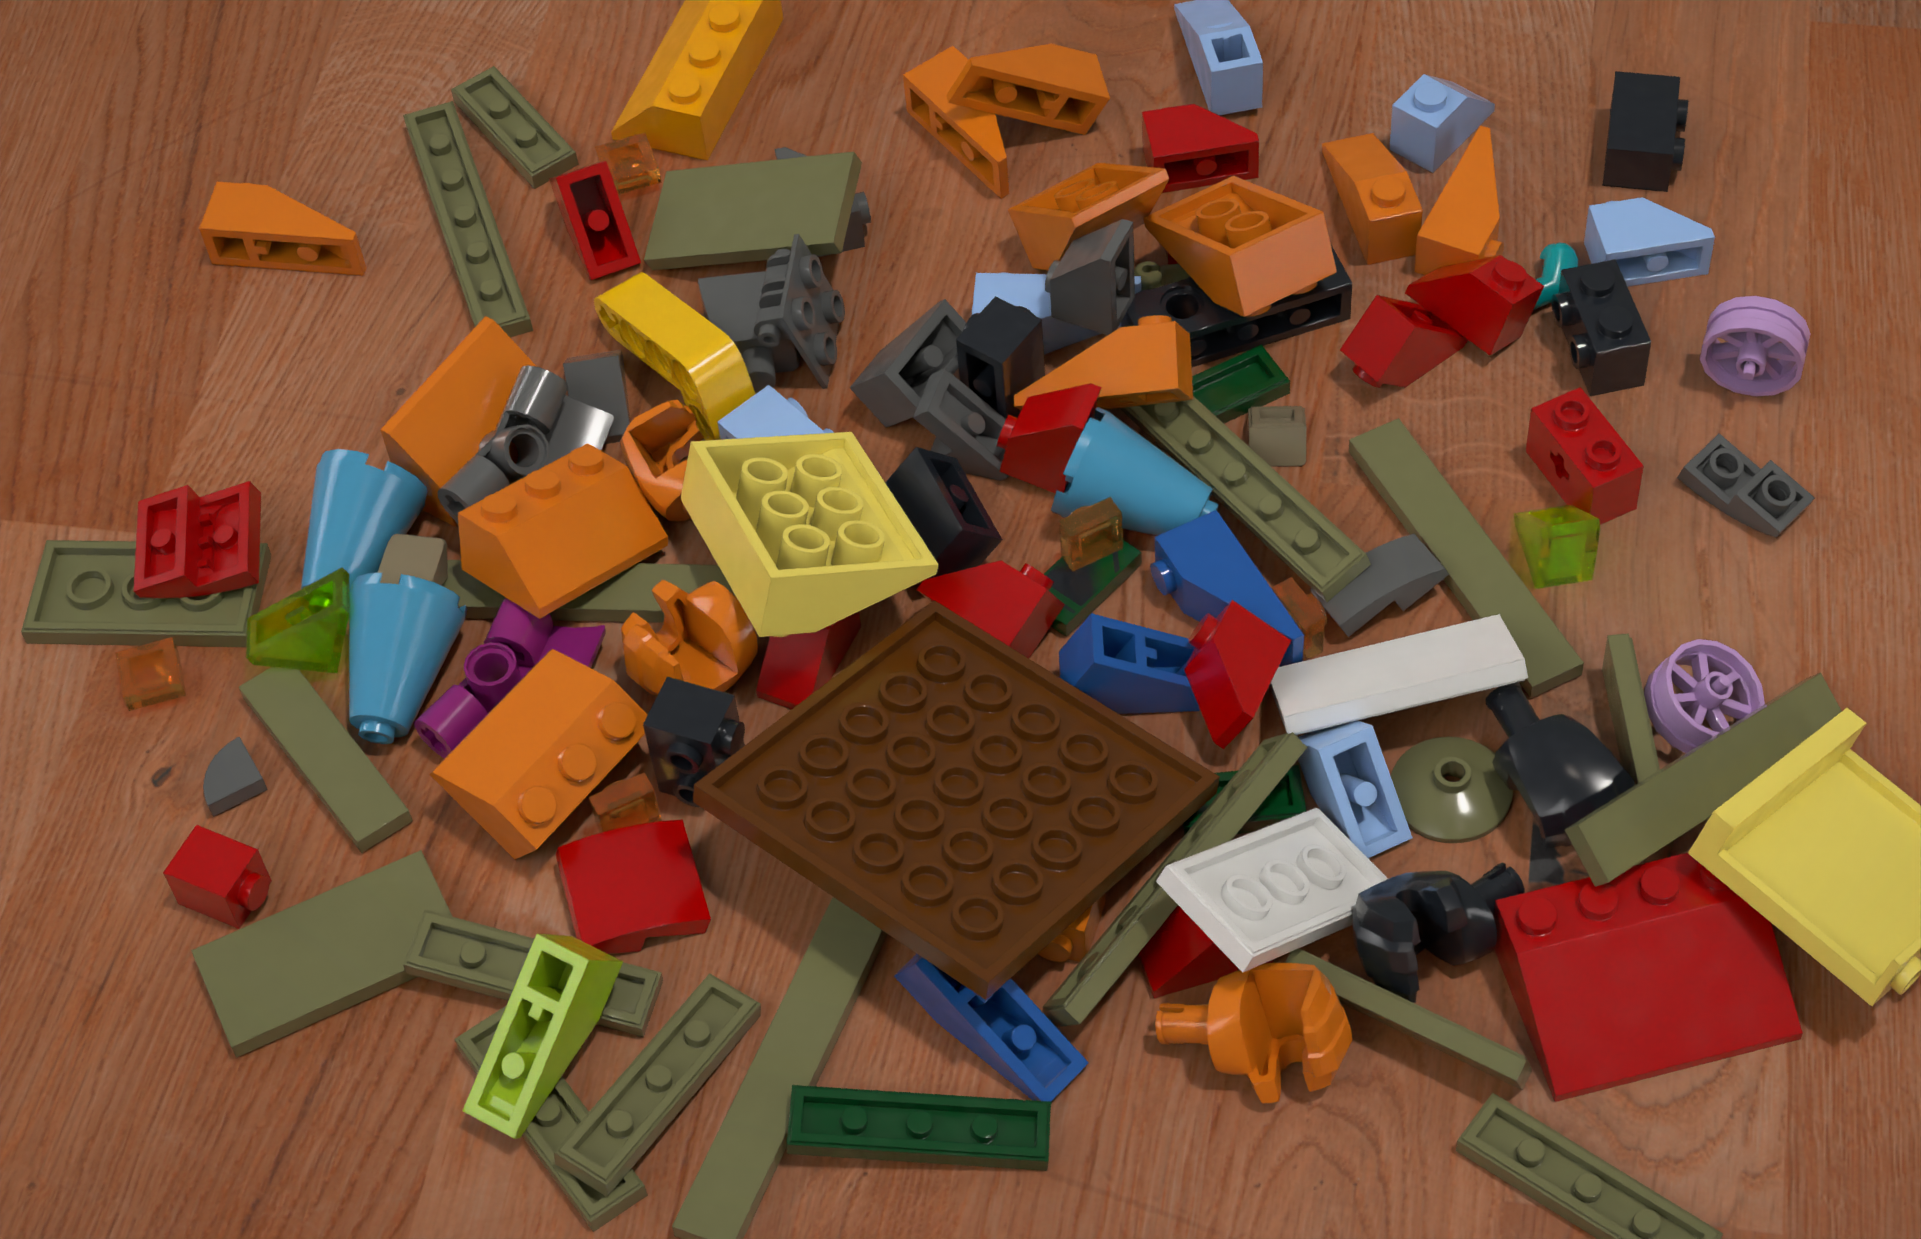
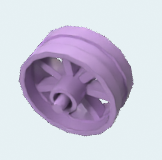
(1750, 355)
(1717, 675)

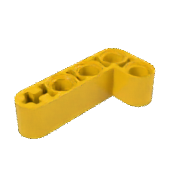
(678, 347)

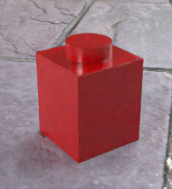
(218, 877)

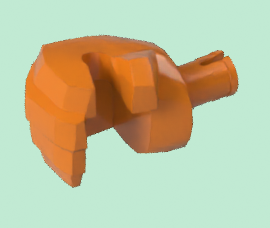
(653, 453)
(701, 641)
(1263, 1024)

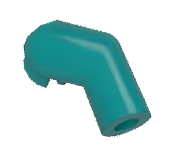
(1556, 258)

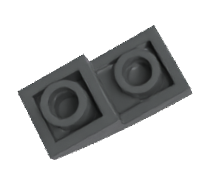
(1735, 485)
(1397, 573)

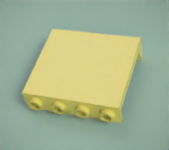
(1828, 859)

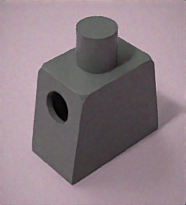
(733, 307)

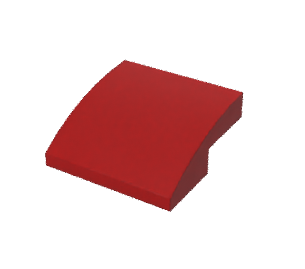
(197, 542)
(633, 886)

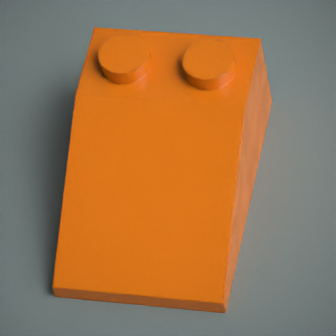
(1083, 205)
(1245, 244)

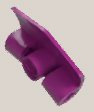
(492, 669)

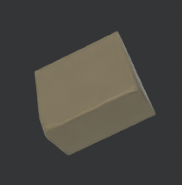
(1278, 434)
(414, 557)

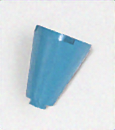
(1137, 475)
(357, 514)
(396, 650)

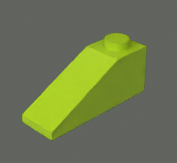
(541, 1030)

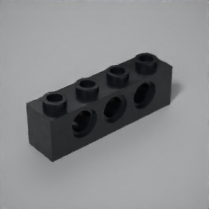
(1223, 333)

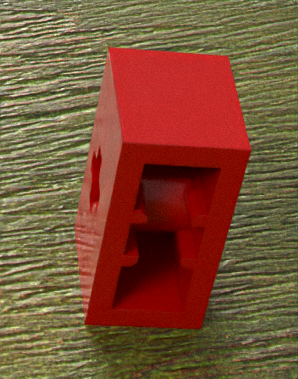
(1584, 456)

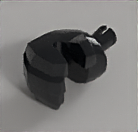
(1553, 764)
(1428, 912)

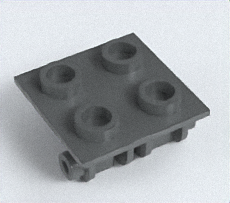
(800, 308)

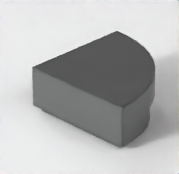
(231, 778)

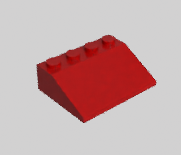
(1641, 975)

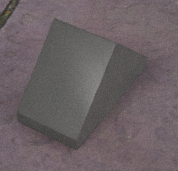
(601, 383)

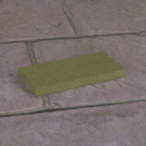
(752, 210)
(89, 599)
(318, 954)

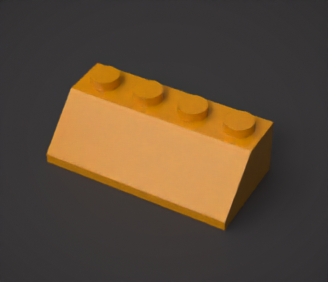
(699, 74)

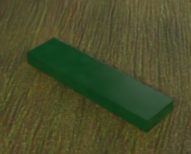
(919, 1127)

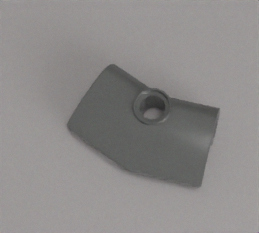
(541, 426)

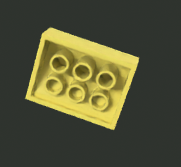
(801, 528)

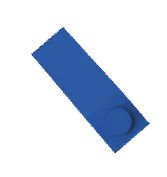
(1209, 568)
(1128, 666)
(1002, 1030)

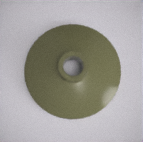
(1449, 809)

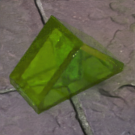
(1558, 544)
(303, 628)

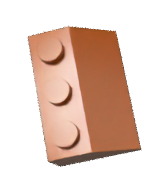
(455, 410)
(559, 531)
(541, 751)

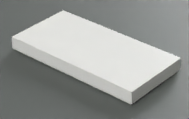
(1397, 675)
(1272, 887)

